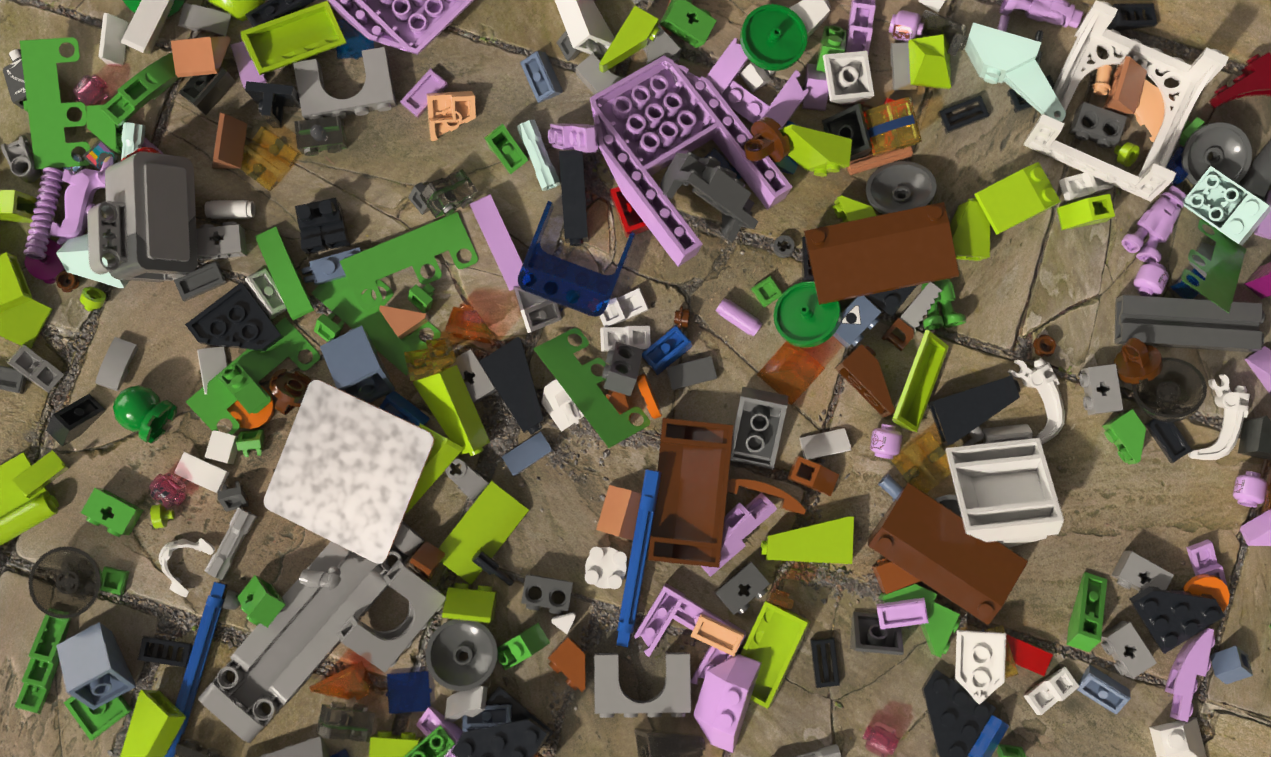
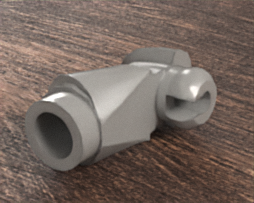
(320, 578)

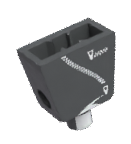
(15, 78)

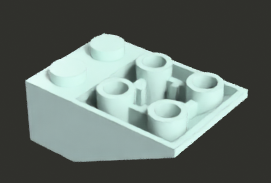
(1226, 205)

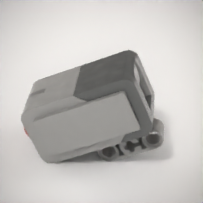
(147, 220)

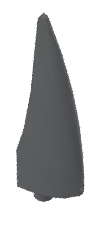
(1259, 174)

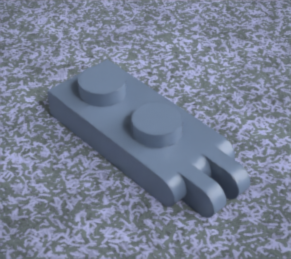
(327, 268)

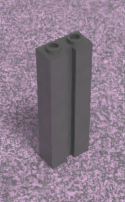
(1188, 323)

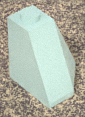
(75, 259)

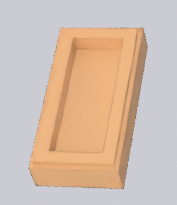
(717, 634)

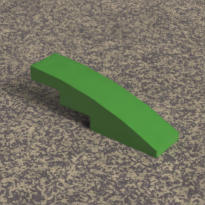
(284, 273)
(42, 664)

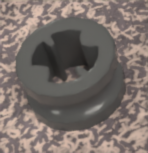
(787, 252)

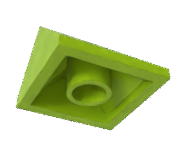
(930, 62)

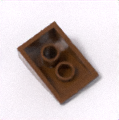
(866, 377)

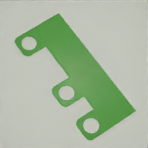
(44, 103)
(407, 250)
(1221, 271)
(341, 300)
(257, 364)
(583, 389)

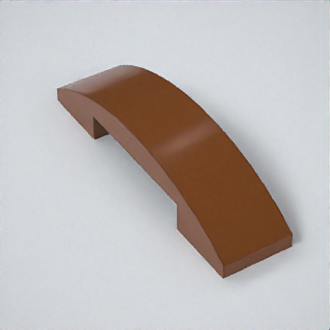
(787, 503)

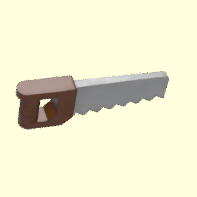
(912, 316)

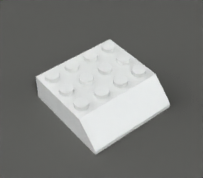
(1005, 490)

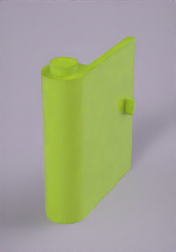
(16, 511)

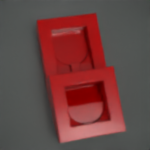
(1029, 656)

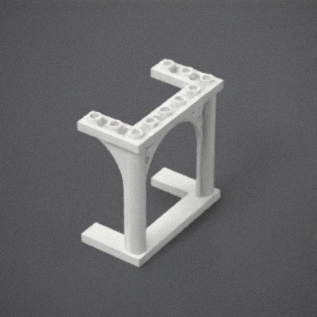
(1192, 79)

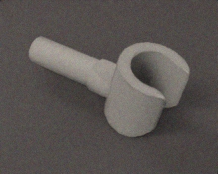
(976, 435)

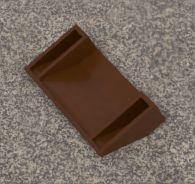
(881, 253)
(691, 493)
(935, 549)

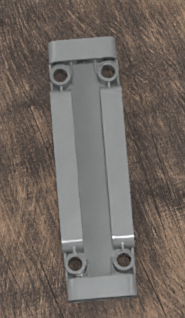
(284, 656)

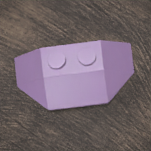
(726, 700)

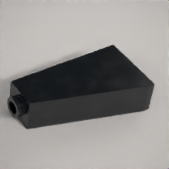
(573, 197)
(513, 381)
(968, 409)

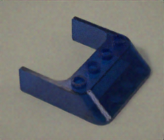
(565, 281)

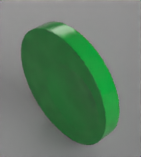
(773, 37)
(802, 319)

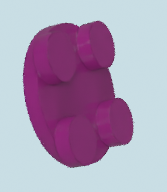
(47, 268)

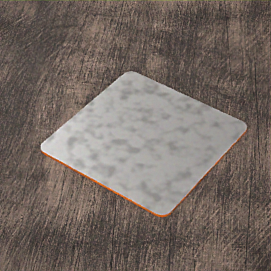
(348, 471)

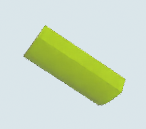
(292, 37)
(920, 382)
(482, 528)
(775, 644)

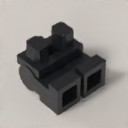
(322, 225)

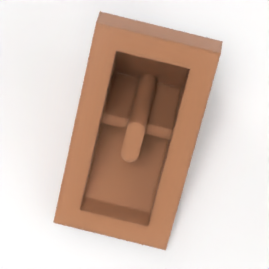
(403, 321)

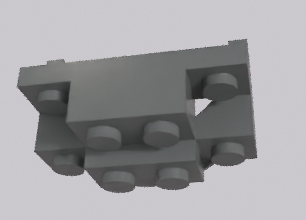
(715, 186)

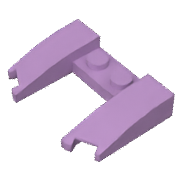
(742, 100)
(674, 605)

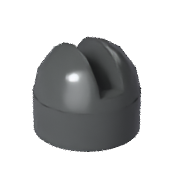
(231, 601)

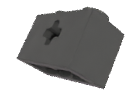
(729, 590)

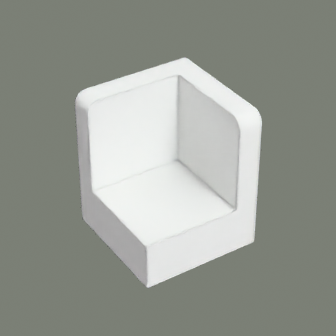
(222, 447)

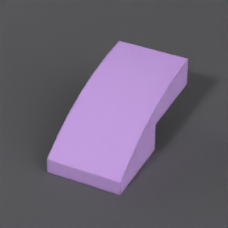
(1204, 560)

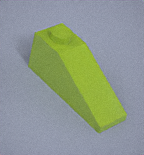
(632, 37)

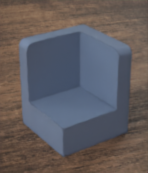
(1231, 665)

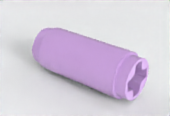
(738, 317)

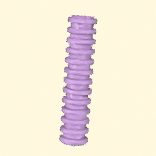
(44, 213)

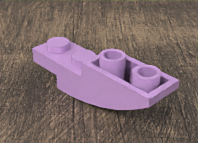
(574, 136)
(739, 524)
(1182, 681)

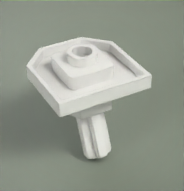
(560, 406)

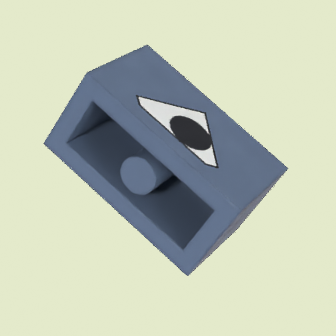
(855, 319)

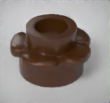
(67, 287)
(682, 317)
(1050, 345)

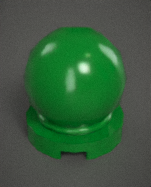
(143, 412)

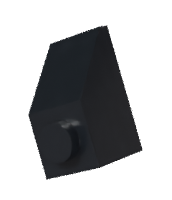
(74, 419)

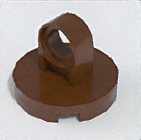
(768, 140)
(1138, 362)
(288, 389)

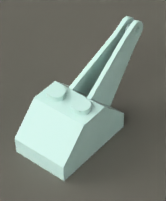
(1011, 59)

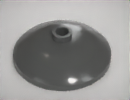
(1229, 147)
(900, 187)
(449, 643)

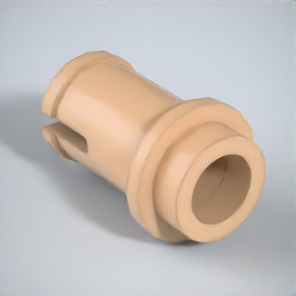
(1102, 80)

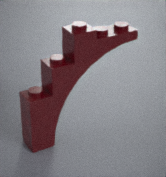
(1253, 81)

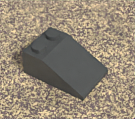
(758, 427)

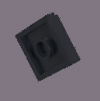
(272, 100)

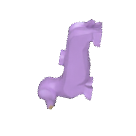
(79, 200)

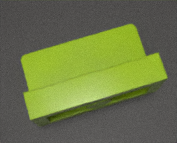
(40, 474)

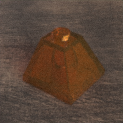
(468, 325)
(790, 371)
(346, 684)

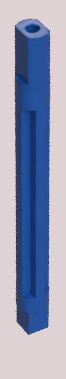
(638, 556)
(198, 658)

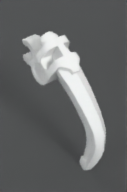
(1046, 382)
(1235, 409)

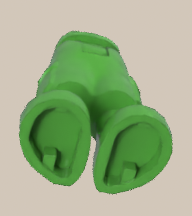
(949, 317)

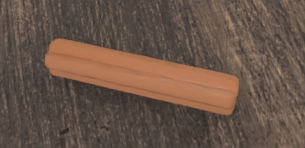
(870, 162)

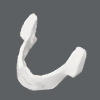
(166, 553)

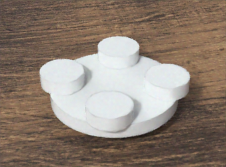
(605, 567)

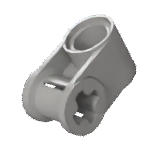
(19, 155)
(468, 481)

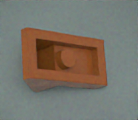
(427, 560)

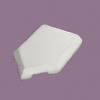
(980, 662)

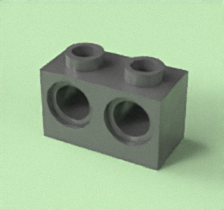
(1098, 119)
(622, 368)
(548, 586)

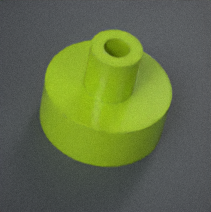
(1127, 153)
(92, 298)
(160, 516)

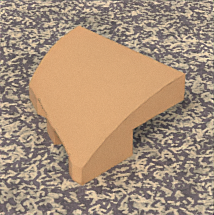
(1150, 108)
(448, 111)

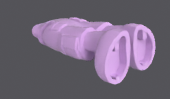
(1051, 11)
(1159, 224)

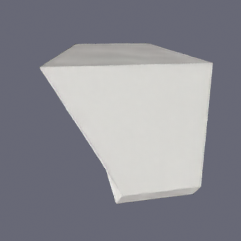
(536, 310)

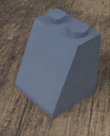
(357, 366)
(94, 667)

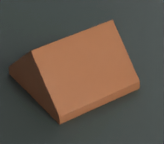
(199, 55)
(1125, 87)
(229, 143)
(619, 512)

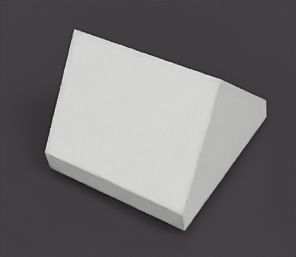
(755, 77)
(564, 621)

